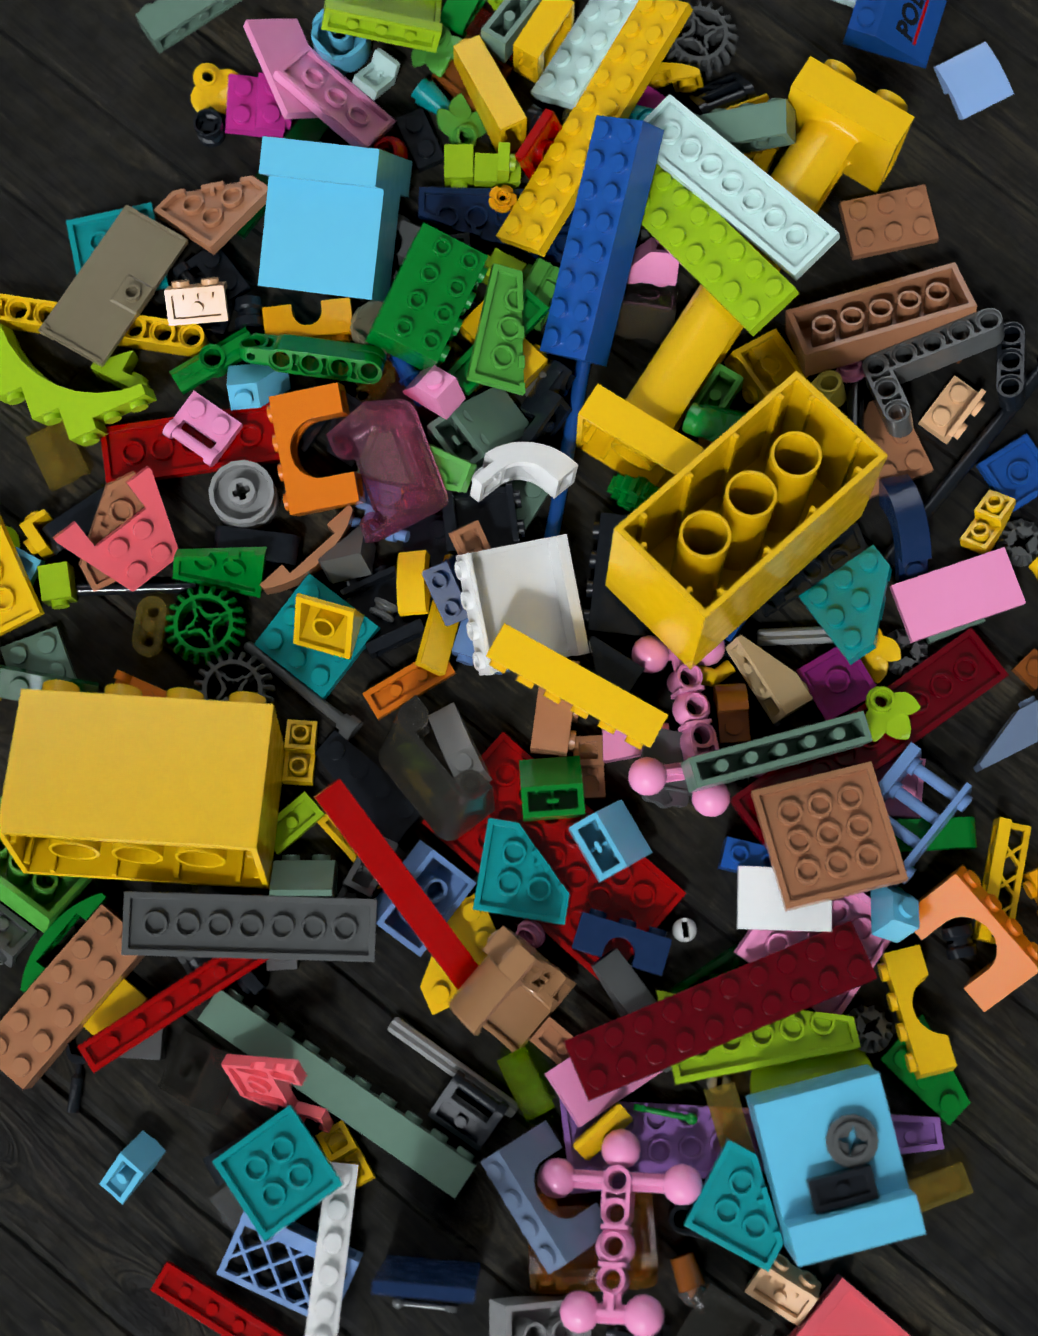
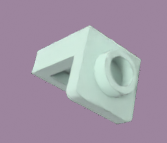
(377, 75)

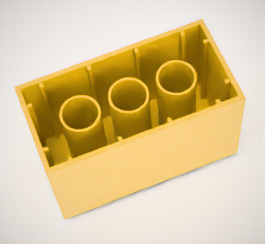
(743, 518)
(143, 786)

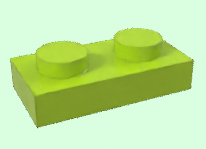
(295, 821)

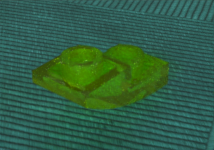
(525, 1083)

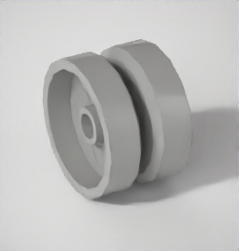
(242, 479)

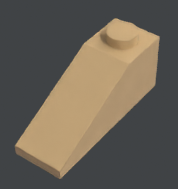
(771, 681)

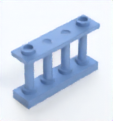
(891, 786)

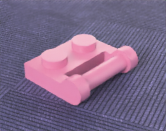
(207, 420)

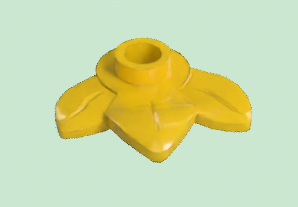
(213, 92)
(877, 660)

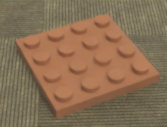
(828, 836)

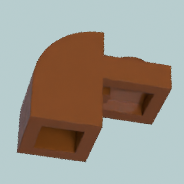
(731, 710)

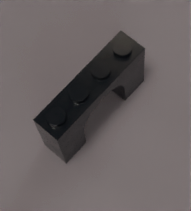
(607, 613)

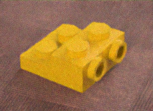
(763, 365)

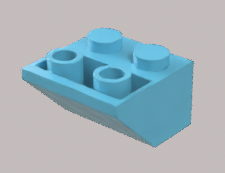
(610, 840)

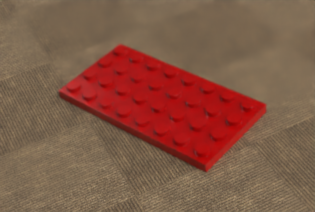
(636, 893)

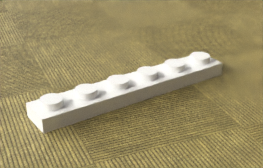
(331, 1255)

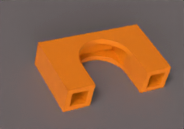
(291, 417)
(1016, 956)

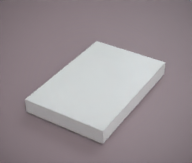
(762, 907)

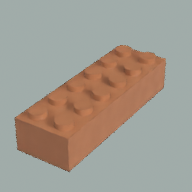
(876, 317)
(64, 998)

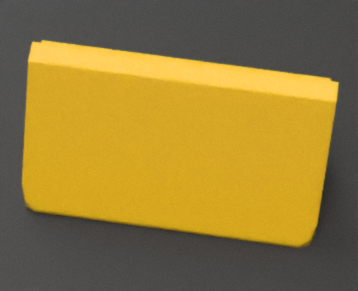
(591, 1140)

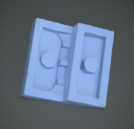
(973, 80)

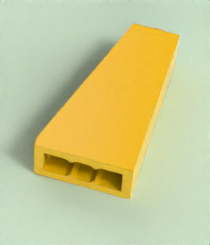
(490, 93)

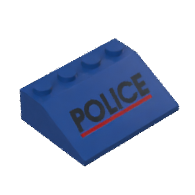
(896, 28)

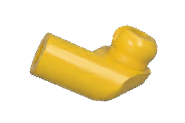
(715, 676)

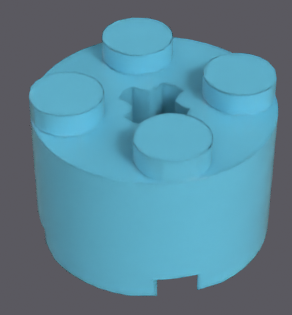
(340, 50)

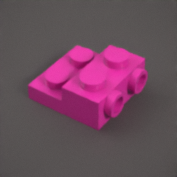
(253, 108)

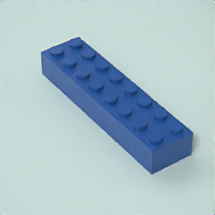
(602, 239)

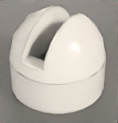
(677, 929)

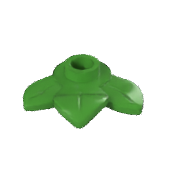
(440, 60)
(460, 120)

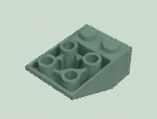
(479, 426)

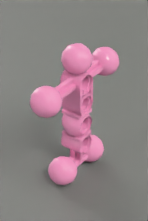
(648, 774)
(680, 1185)

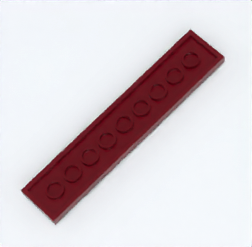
(941, 687)
(719, 1010)

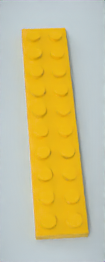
(611, 93)

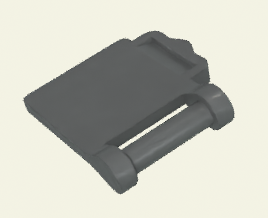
(667, 750)

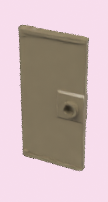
(113, 286)

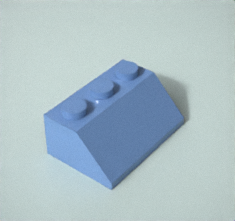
(439, 880)

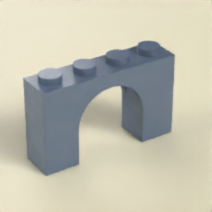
(512, 1173)

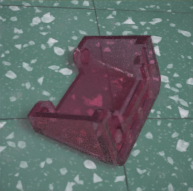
(393, 464)

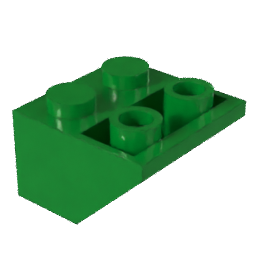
(551, 788)

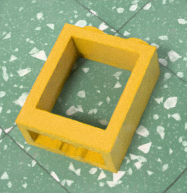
(542, 37)

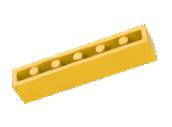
(577, 686)

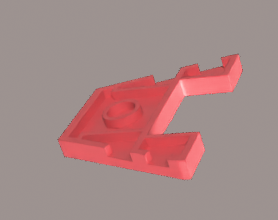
(136, 547)
(268, 1084)

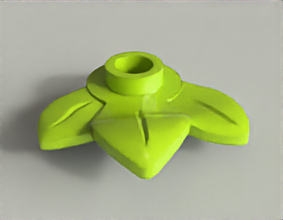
(893, 716)

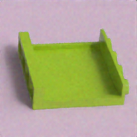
(389, 21)

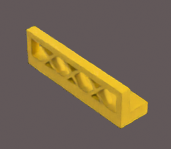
(993, 873)

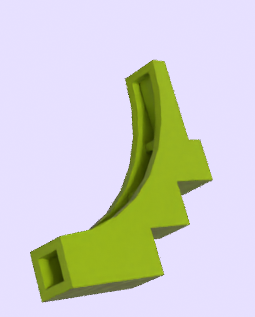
(48, 403)

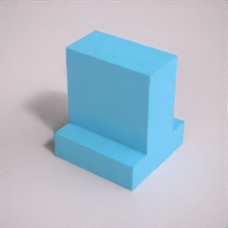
(330, 217)
(792, 1145)

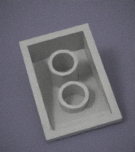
(528, 1317)

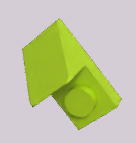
(118, 371)

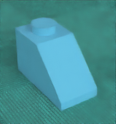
(253, 384)
(893, 913)
(132, 1166)

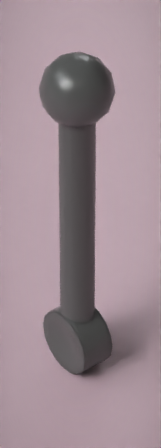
(399, 1302)

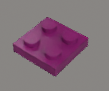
(836, 683)

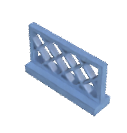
(293, 1236)

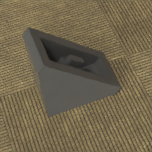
(349, 558)

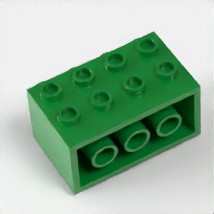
(428, 298)

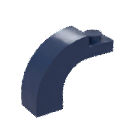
(909, 525)

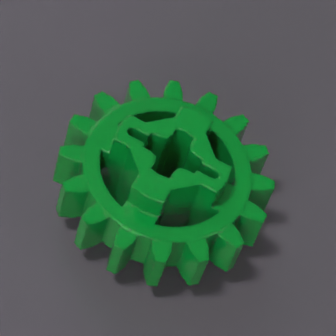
(631, 491)

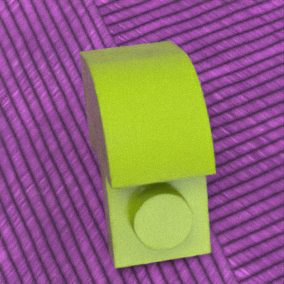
(497, 169)

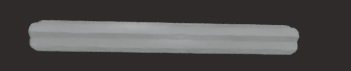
(446, 1061)

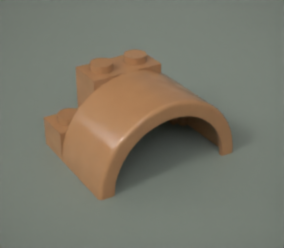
(510, 991)

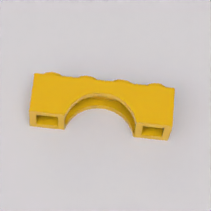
(927, 1051)

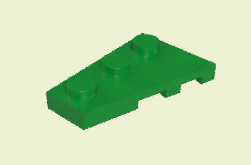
(228, 569)
(939, 1092)

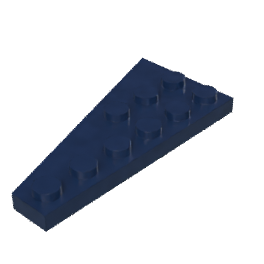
(469, 211)

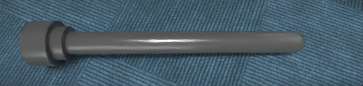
(347, 724)

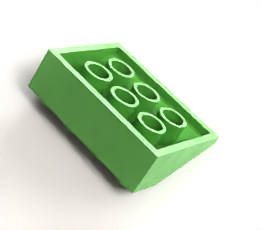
(34, 896)

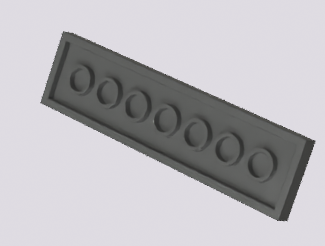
(249, 926)

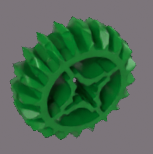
(192, 630)

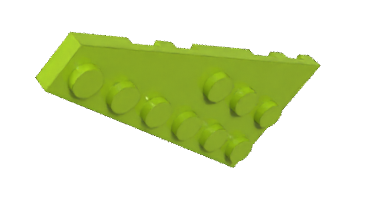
(785, 1041)

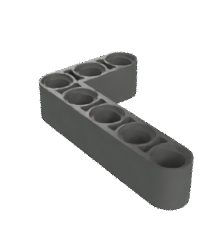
(923, 361)

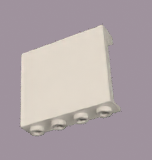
(526, 588)

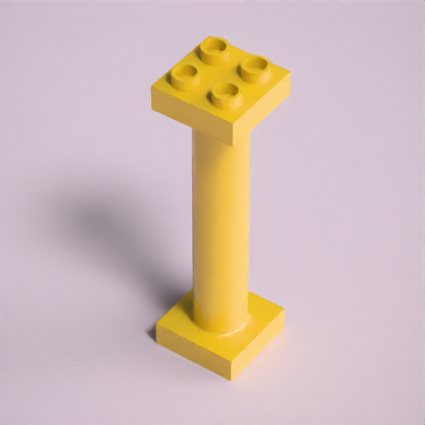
(837, 132)

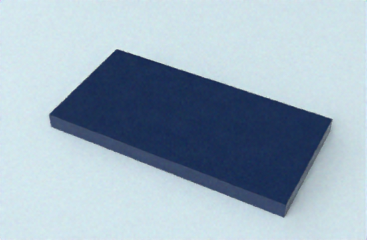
(427, 1278)

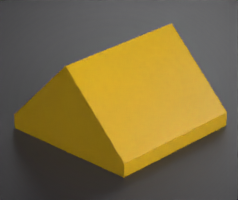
(326, 626)

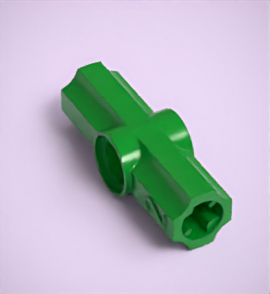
(196, 371)

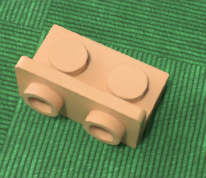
(196, 302)
(950, 410)
(785, 1289)

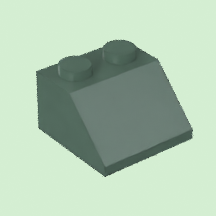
(304, 877)

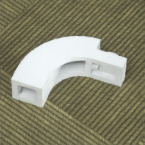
(526, 462)

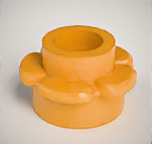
(499, 205)

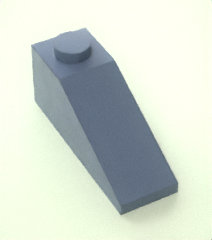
(1015, 735)

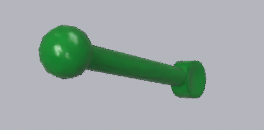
(690, 1118)

